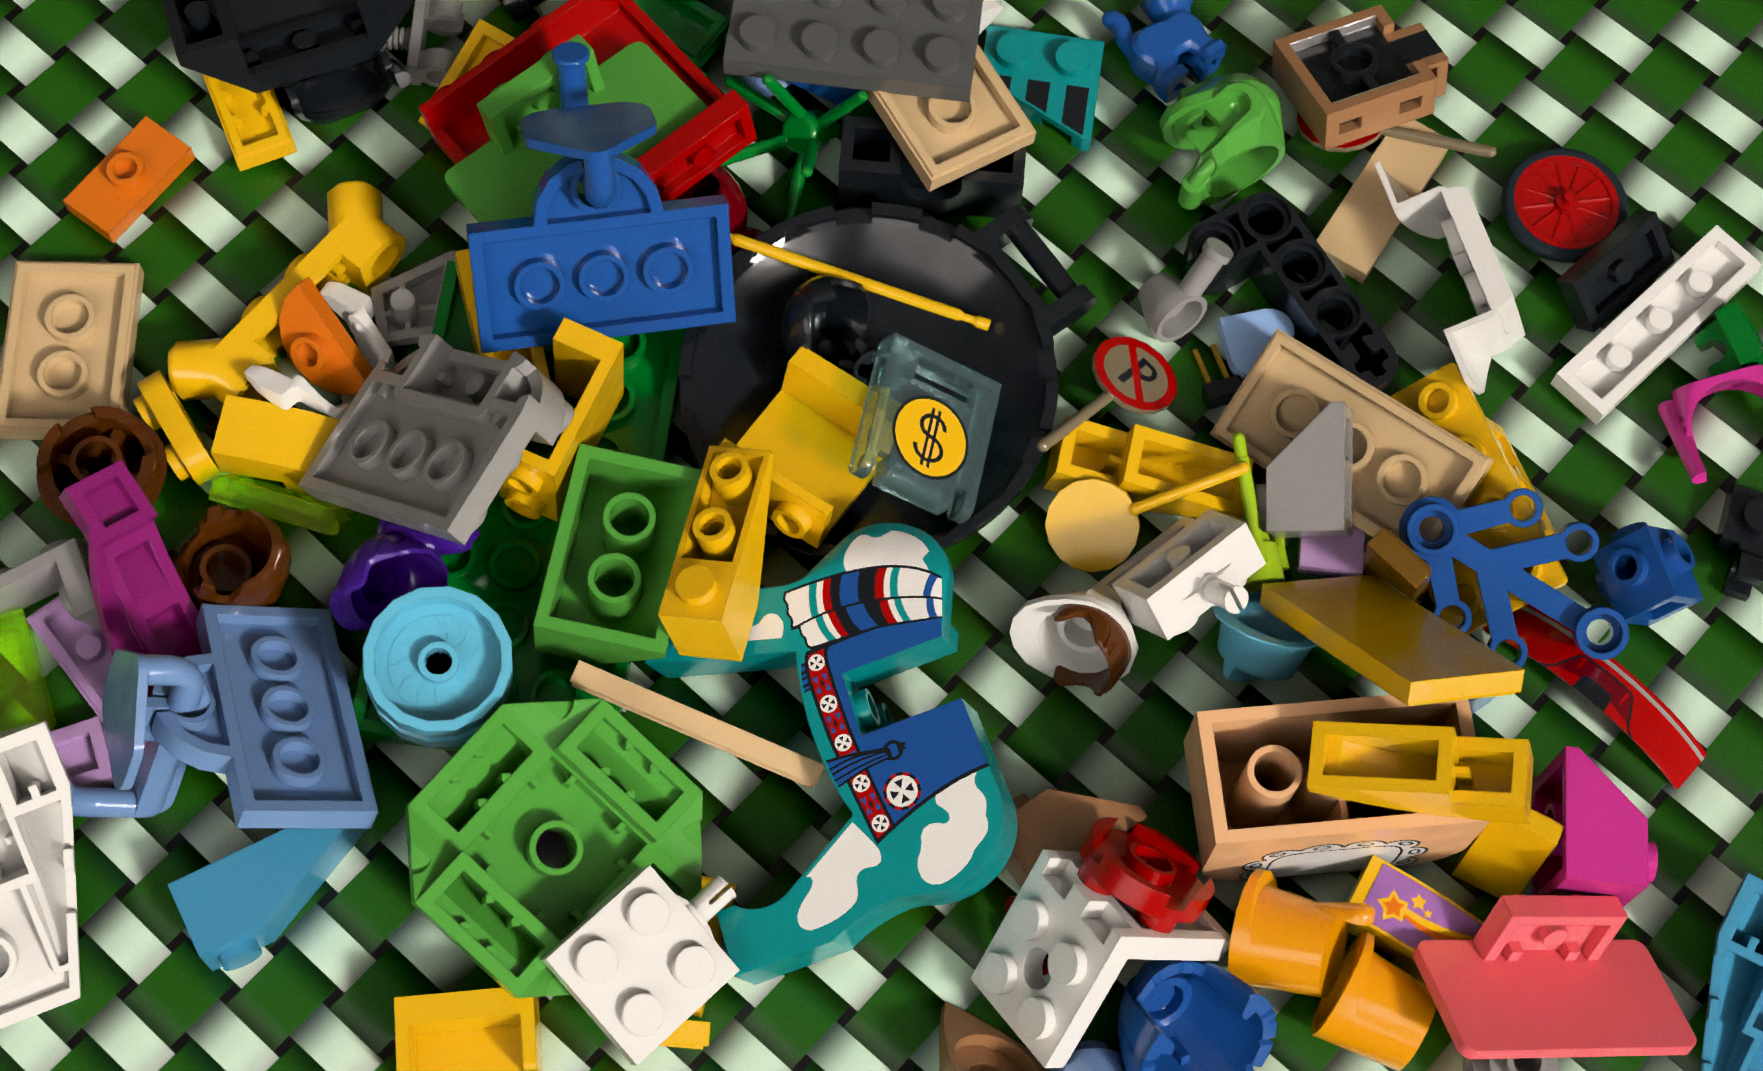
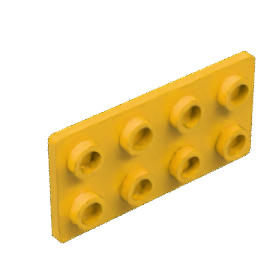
(1453, 407)

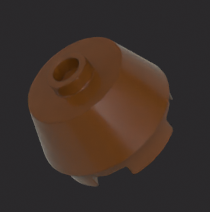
(93, 444)

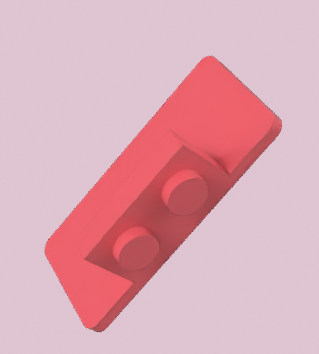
(1553, 984)

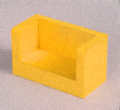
(467, 1032)

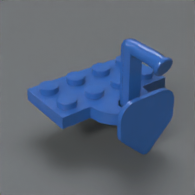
(603, 255)

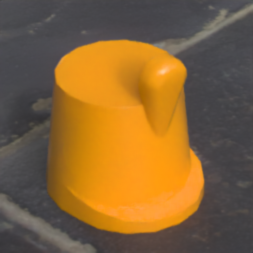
(1290, 939)
(1374, 1008)

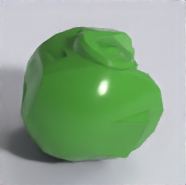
(1233, 129)

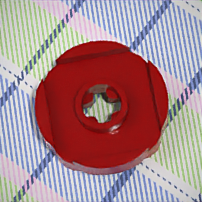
(1144, 873)

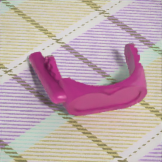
(1679, 410)

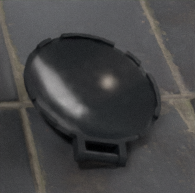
(739, 366)

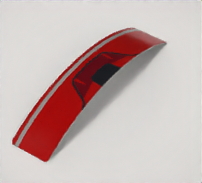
(1613, 692)

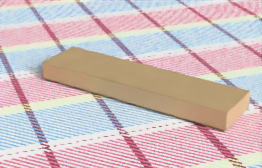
(696, 724)

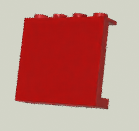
(608, 28)

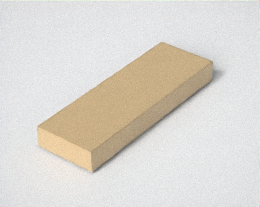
(1365, 216)

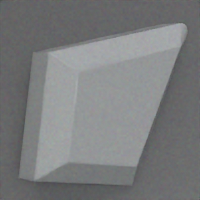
(409, 302)

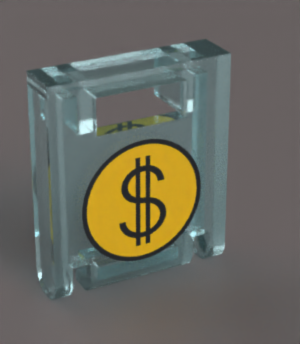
(928, 439)

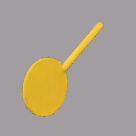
(1098, 524)

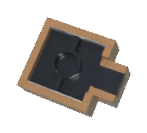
(1359, 75)

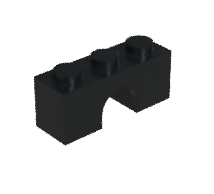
(878, 171)

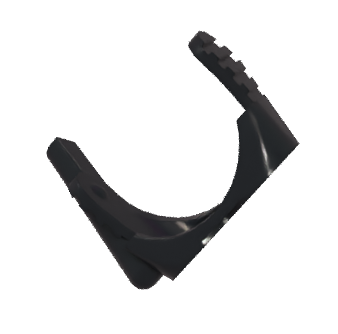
(346, 90)

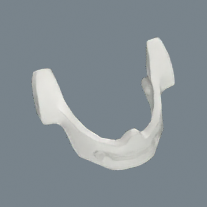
(358, 312)

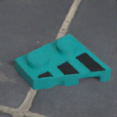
(1049, 77)

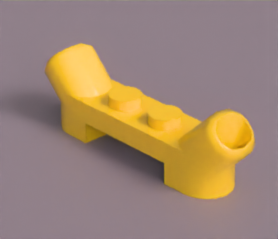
(355, 251)

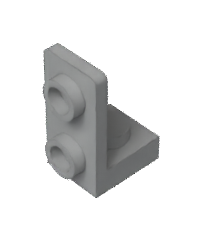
(58, 568)

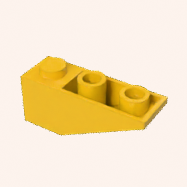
(720, 556)

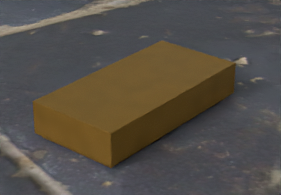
(1397, 565)

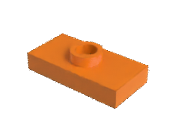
(129, 179)

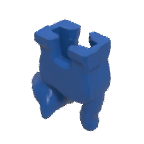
(1164, 47)

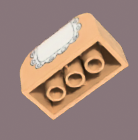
(1255, 801)

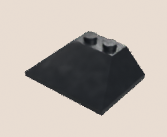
(278, 40)

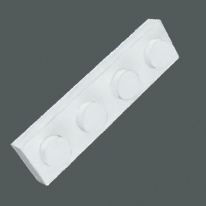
(1656, 324)

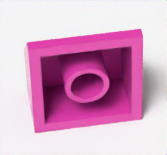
(1603, 834)

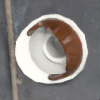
(1076, 639)

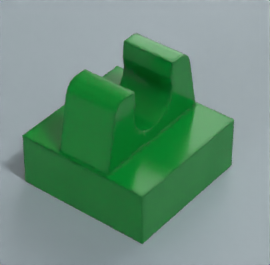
(1735, 332)

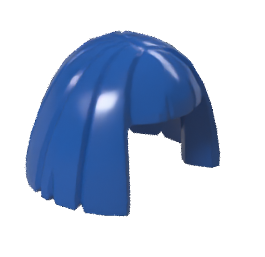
(1193, 1019)

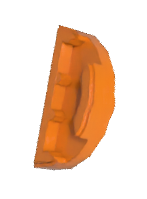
(320, 343)

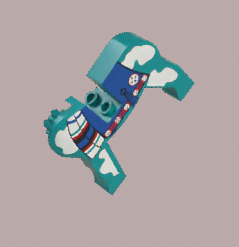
(921, 791)

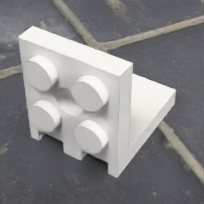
(1086, 946)

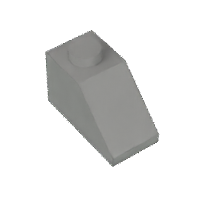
(1312, 480)

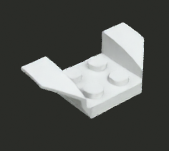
(1454, 216)

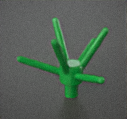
(801, 130)

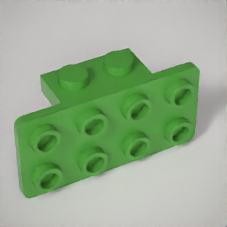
(504, 173)

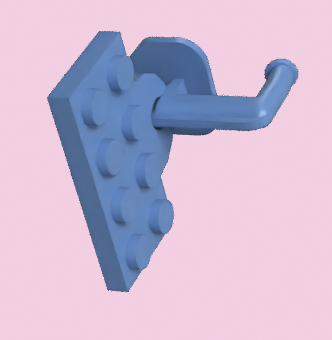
(255, 705)

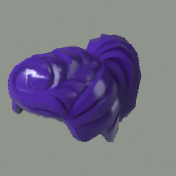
(388, 568)

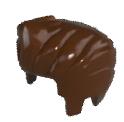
(234, 559)

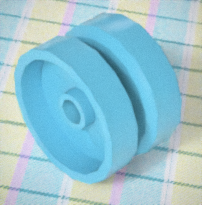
(444, 627)

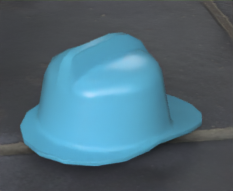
(1259, 644)

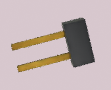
(1217, 392)

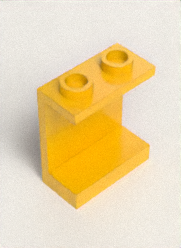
(590, 370)
(812, 440)

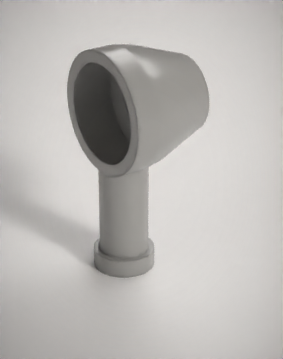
(1177, 305)

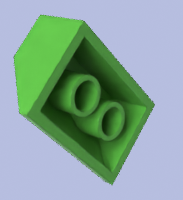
(613, 558)

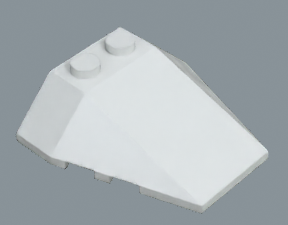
(36, 877)

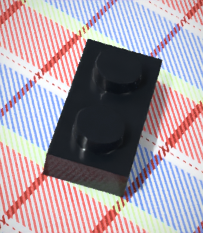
(1616, 270)

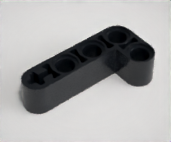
(1326, 295)

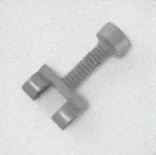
(440, 18)

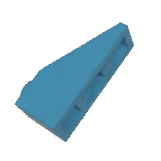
(256, 892)

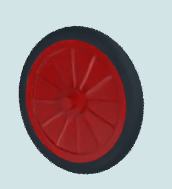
(1562, 203)

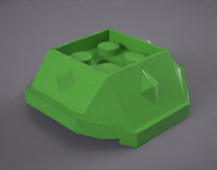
(532, 772)

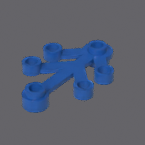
(1502, 570)

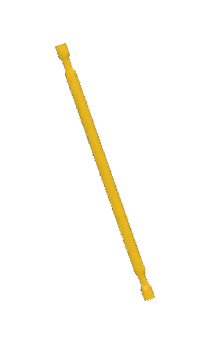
(869, 284)

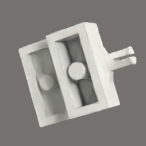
(1185, 574)
(644, 960)

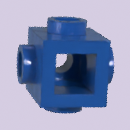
(1647, 573)

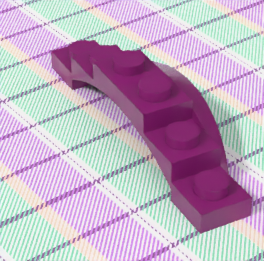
(130, 571)

